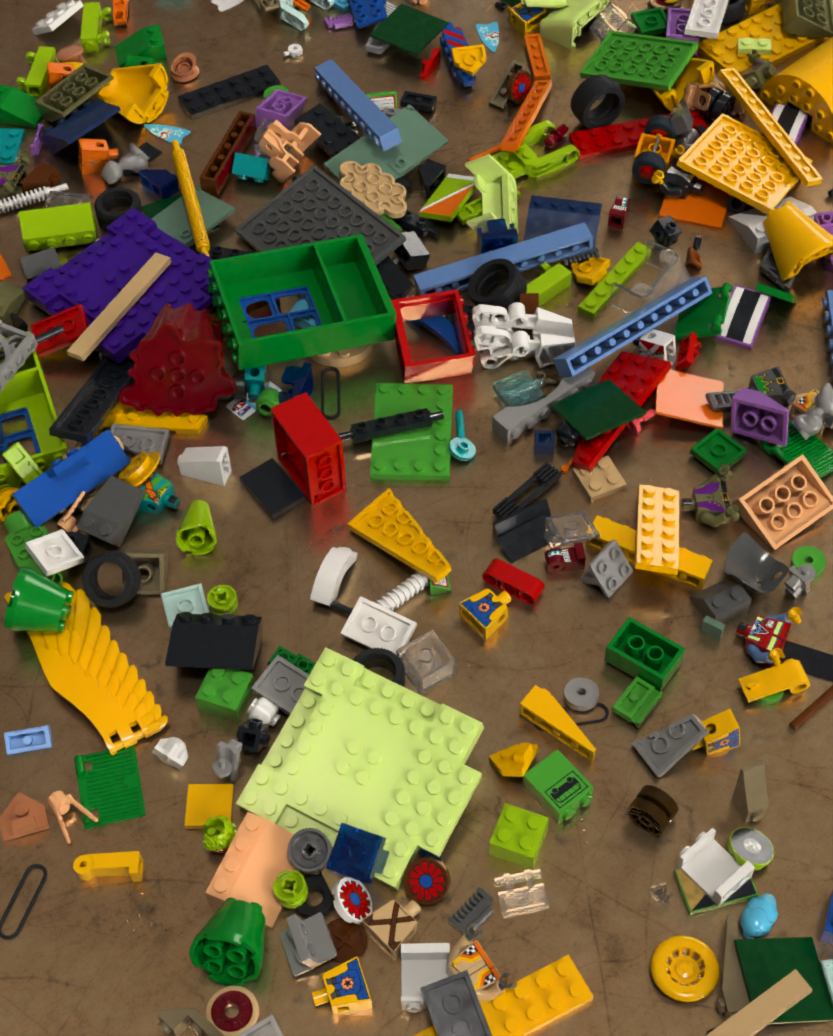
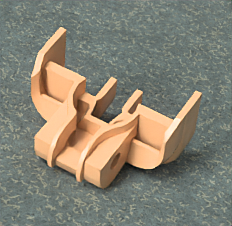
(297, 140)

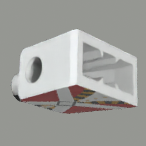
(657, 345)

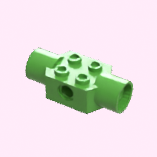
(19, 532)

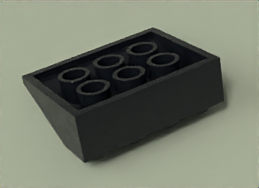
(214, 641)

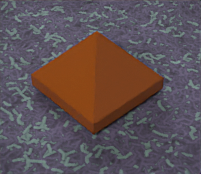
(693, 259)

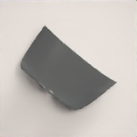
(752, 564)

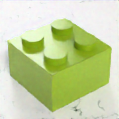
(518, 836)

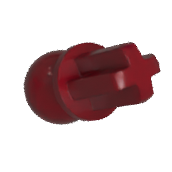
(555, 136)

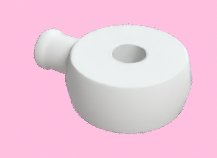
(294, 51)

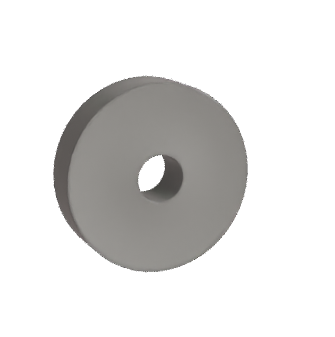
(581, 702)

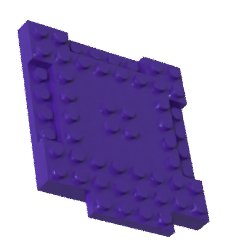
(106, 268)

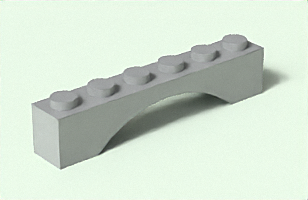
(515, 420)

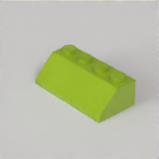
(58, 226)

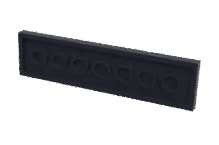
(334, 134)
(93, 402)

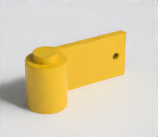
(775, 679)

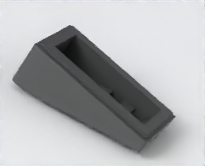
(724, 399)

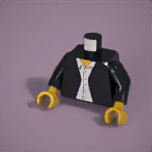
(675, 180)

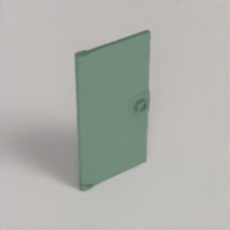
(418, 143)
(175, 220)

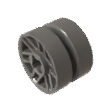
(301, 843)

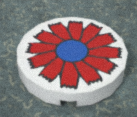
(352, 900)

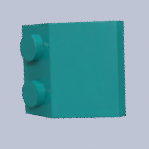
(252, 166)

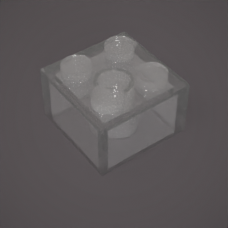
(427, 662)

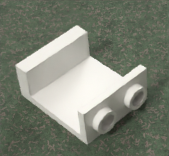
(713, 868)
(420, 967)

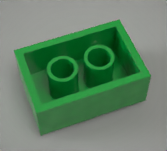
(644, 654)

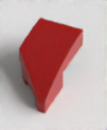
(430, 65)

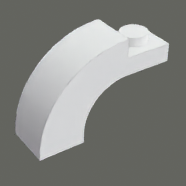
(331, 574)

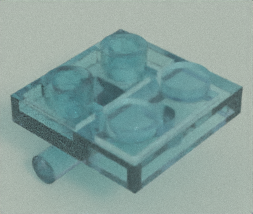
(519, 389)

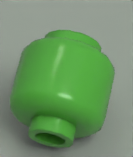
(266, 400)

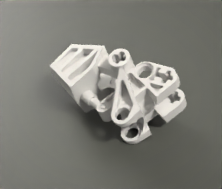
(495, 336)

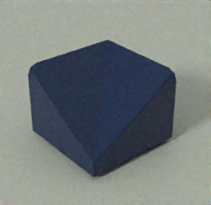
(544, 442)

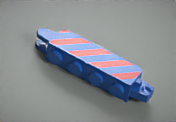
(453, 38)

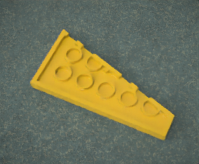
(128, 415)
(398, 534)

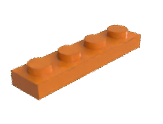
(537, 57)

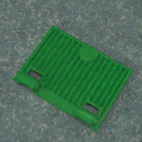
(703, 314)
(813, 449)
(110, 786)

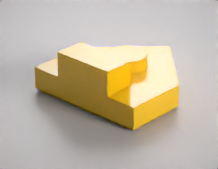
(469, 58)
(591, 271)
(514, 759)

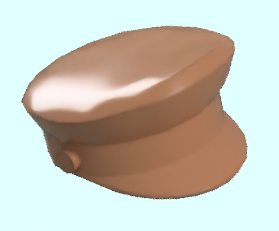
(71, 53)
(184, 67)

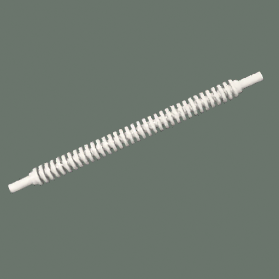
(29, 197)

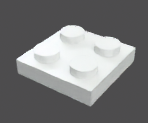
(54, 552)

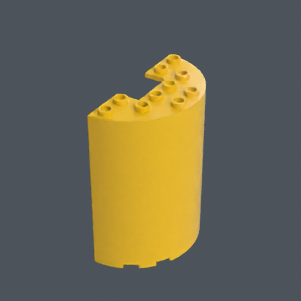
(808, 87)

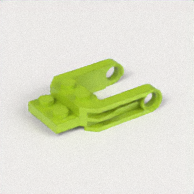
(526, 160)

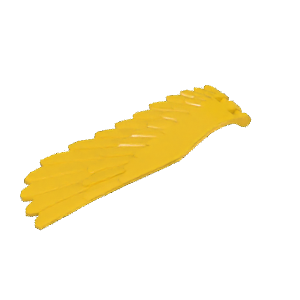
(96, 677)

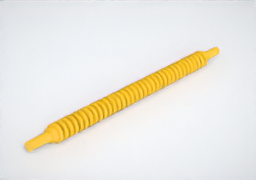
(190, 199)

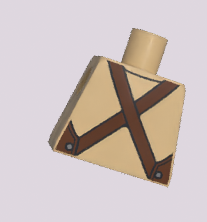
(392, 926)

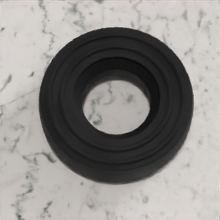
(325, 906)

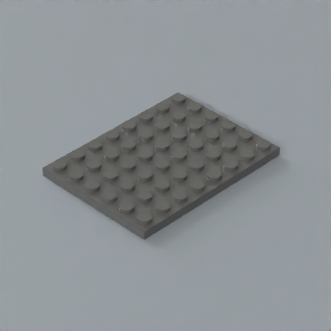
(315, 211)

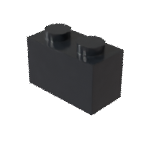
(412, 252)

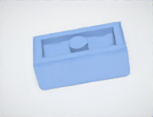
(28, 739)

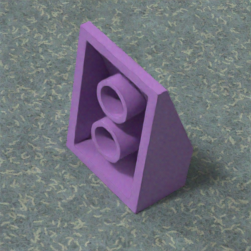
(676, 24)
(281, 106)
(759, 417)

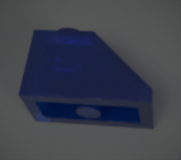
(160, 182)

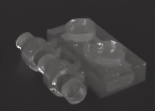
(524, 899)

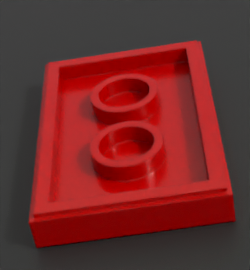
(73, 322)

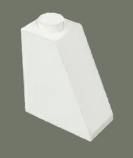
(206, 464)

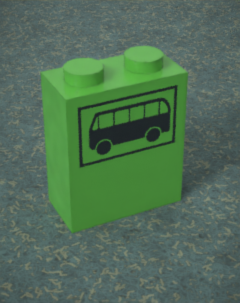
(558, 786)

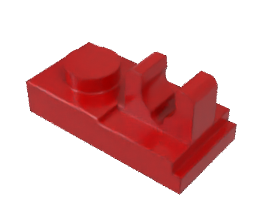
(687, 352)

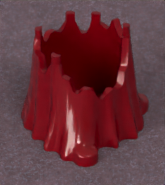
(178, 365)

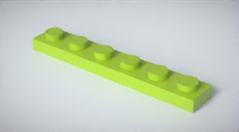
(619, 274)

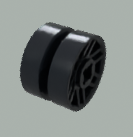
(719, 103)

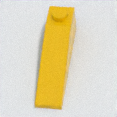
(548, 714)

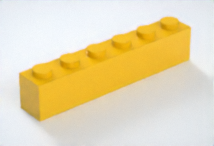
(692, 567)

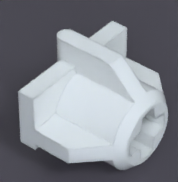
(171, 752)

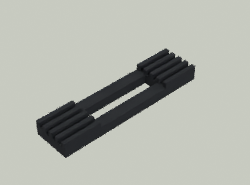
(545, 475)

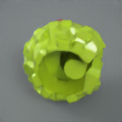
(218, 834)

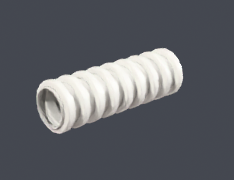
(404, 591)

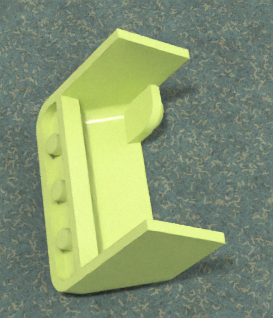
(497, 191)

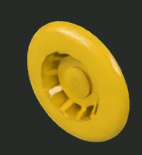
(140, 468)
(684, 969)

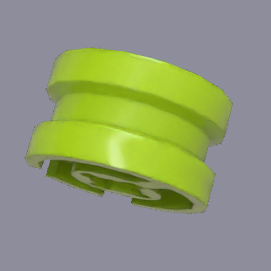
(217, 597)
(289, 898)

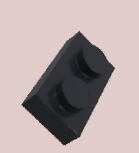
(418, 101)

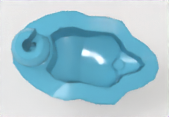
(759, 916)

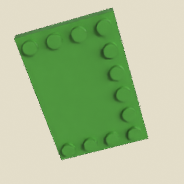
(640, 59)
(418, 452)

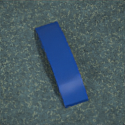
(441, 328)

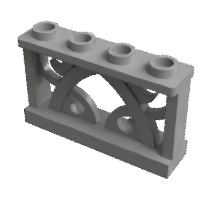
(14, 356)

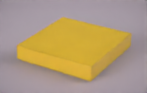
(207, 802)

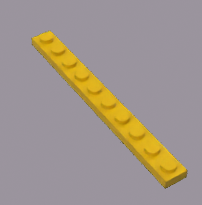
(770, 127)

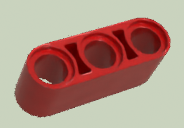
(513, 581)

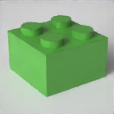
(225, 693)

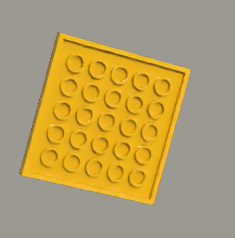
(740, 164)

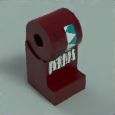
(619, 210)
(566, 558)

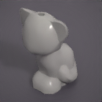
(133, 161)
(811, 422)

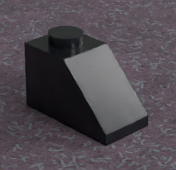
(431, 176)

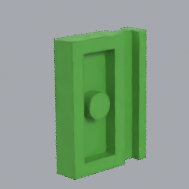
(637, 701)

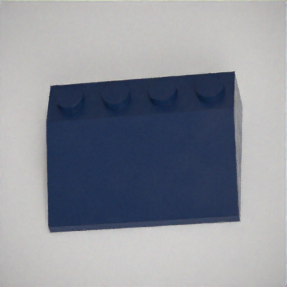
(77, 124)
(554, 214)

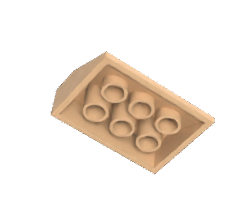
(785, 502)
(252, 865)

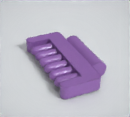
(341, 23)
(37, 143)

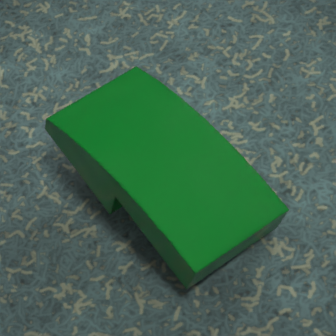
(299, 661)

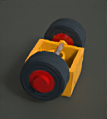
(654, 148)

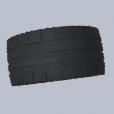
(588, 93)
(489, 275)

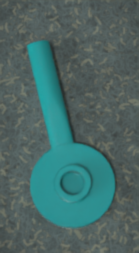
(460, 446)

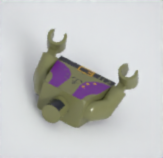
(759, 72)
(12, 175)
(711, 500)

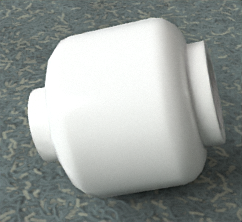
(264, 710)

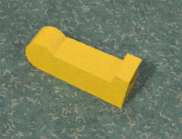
(109, 864)

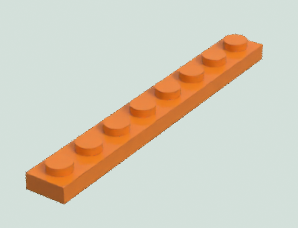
(526, 115)

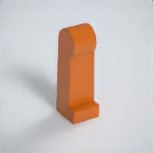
(120, 12)

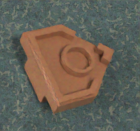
(23, 817)

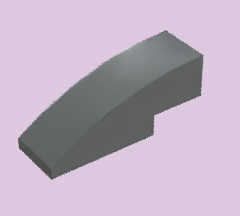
(681, 118)

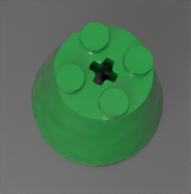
(37, 604)
(231, 943)

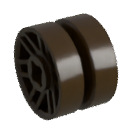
(652, 810)

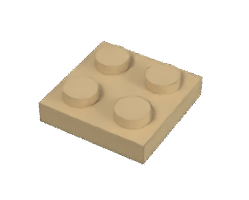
(601, 481)

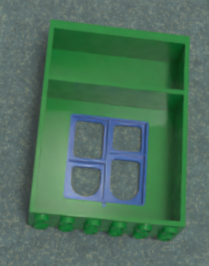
(338, 283)

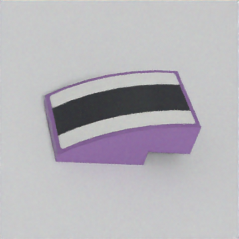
(791, 120)
(744, 316)

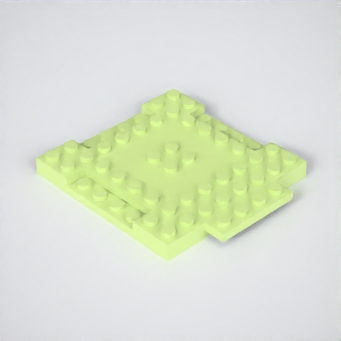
(368, 759)

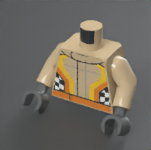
(802, 403)
(483, 974)

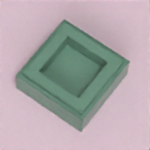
(712, 628)

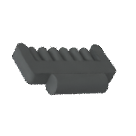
(592, 253)
(478, 914)

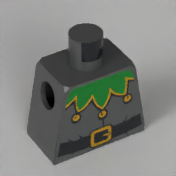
(771, 384)

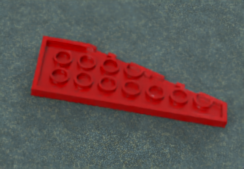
(635, 377)

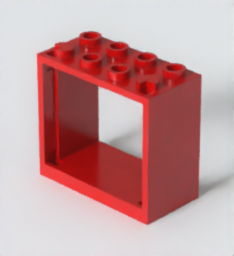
(430, 306)
(310, 447)

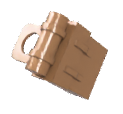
(696, 93)

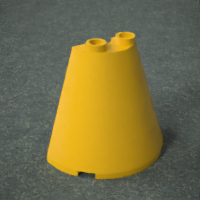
(695, 71)
(137, 91)
(795, 239)

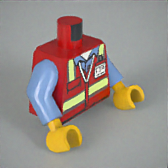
(768, 636)

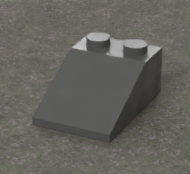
(111, 511)

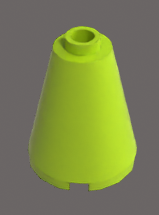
(197, 529)

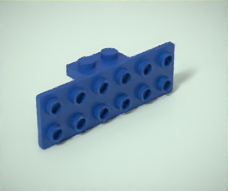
(368, 11)
(68, 477)

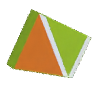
(448, 198)

